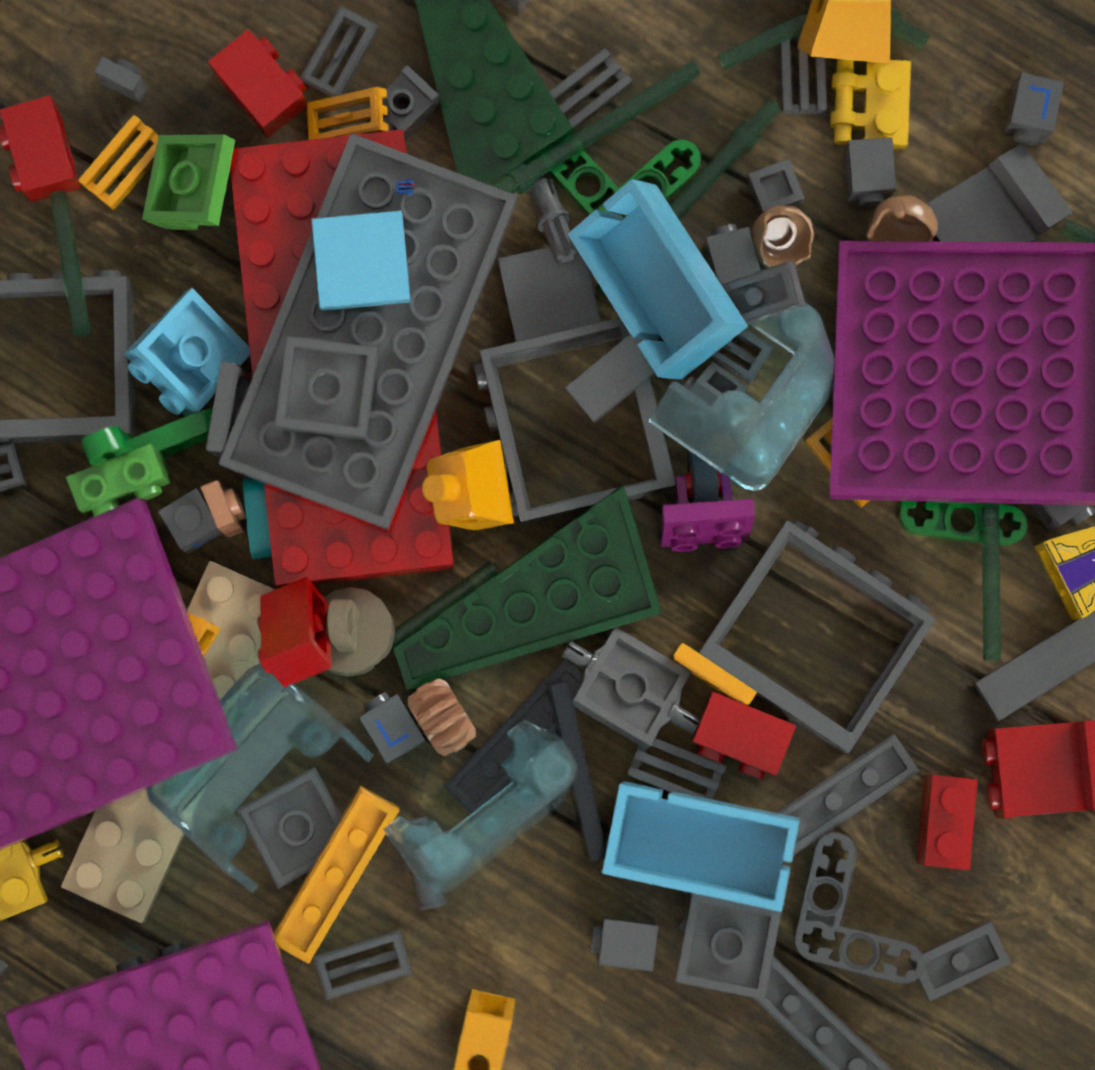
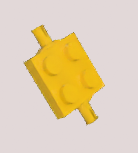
(21, 876)

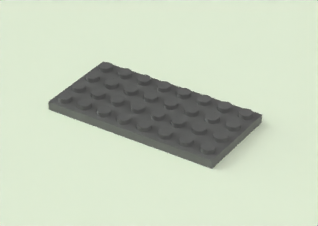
(450, 246)

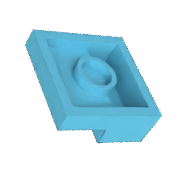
(185, 354)

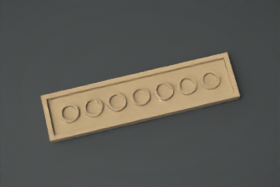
(130, 840)

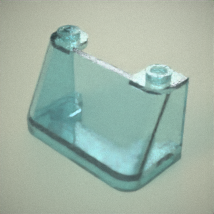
(541, 781)

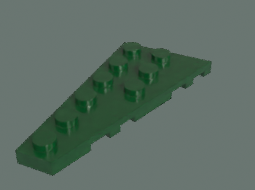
(487, 90)
(559, 591)

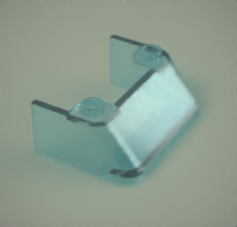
(750, 437)
(265, 726)

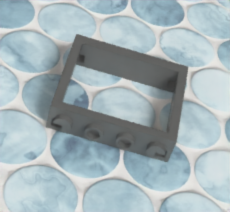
(498, 419)
(75, 429)
(871, 584)

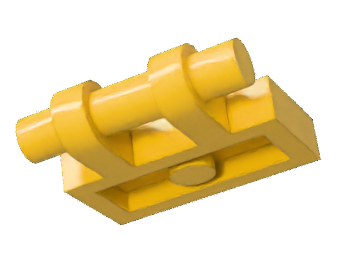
(885, 101)

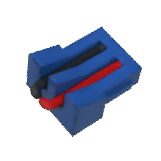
(405, 187)

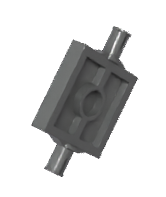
(630, 688)

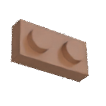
(225, 508)

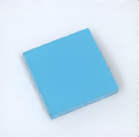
(361, 260)

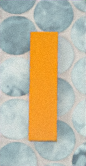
(334, 874)

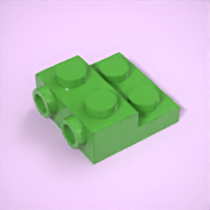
(188, 181)
(120, 479)

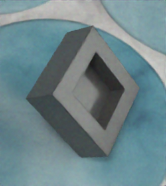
(122, 78)
(775, 186)

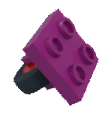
(705, 517)

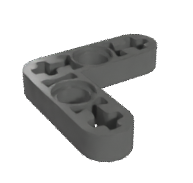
(831, 920)

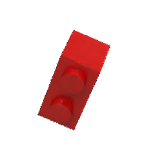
(258, 82)
(38, 148)
(294, 632)
(742, 735)
(946, 822)

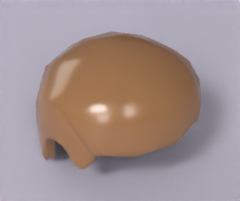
(902, 220)
(782, 236)

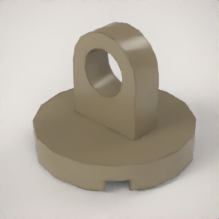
(358, 631)

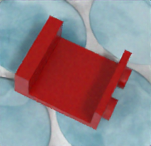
(1041, 769)

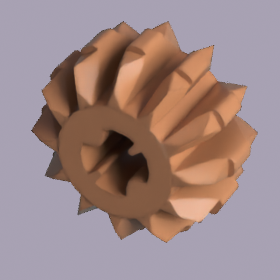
(441, 717)

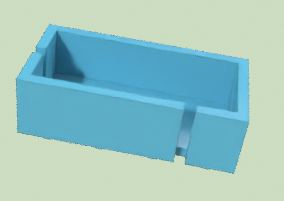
(657, 280)
(701, 846)

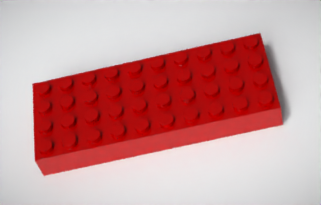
(274, 205)

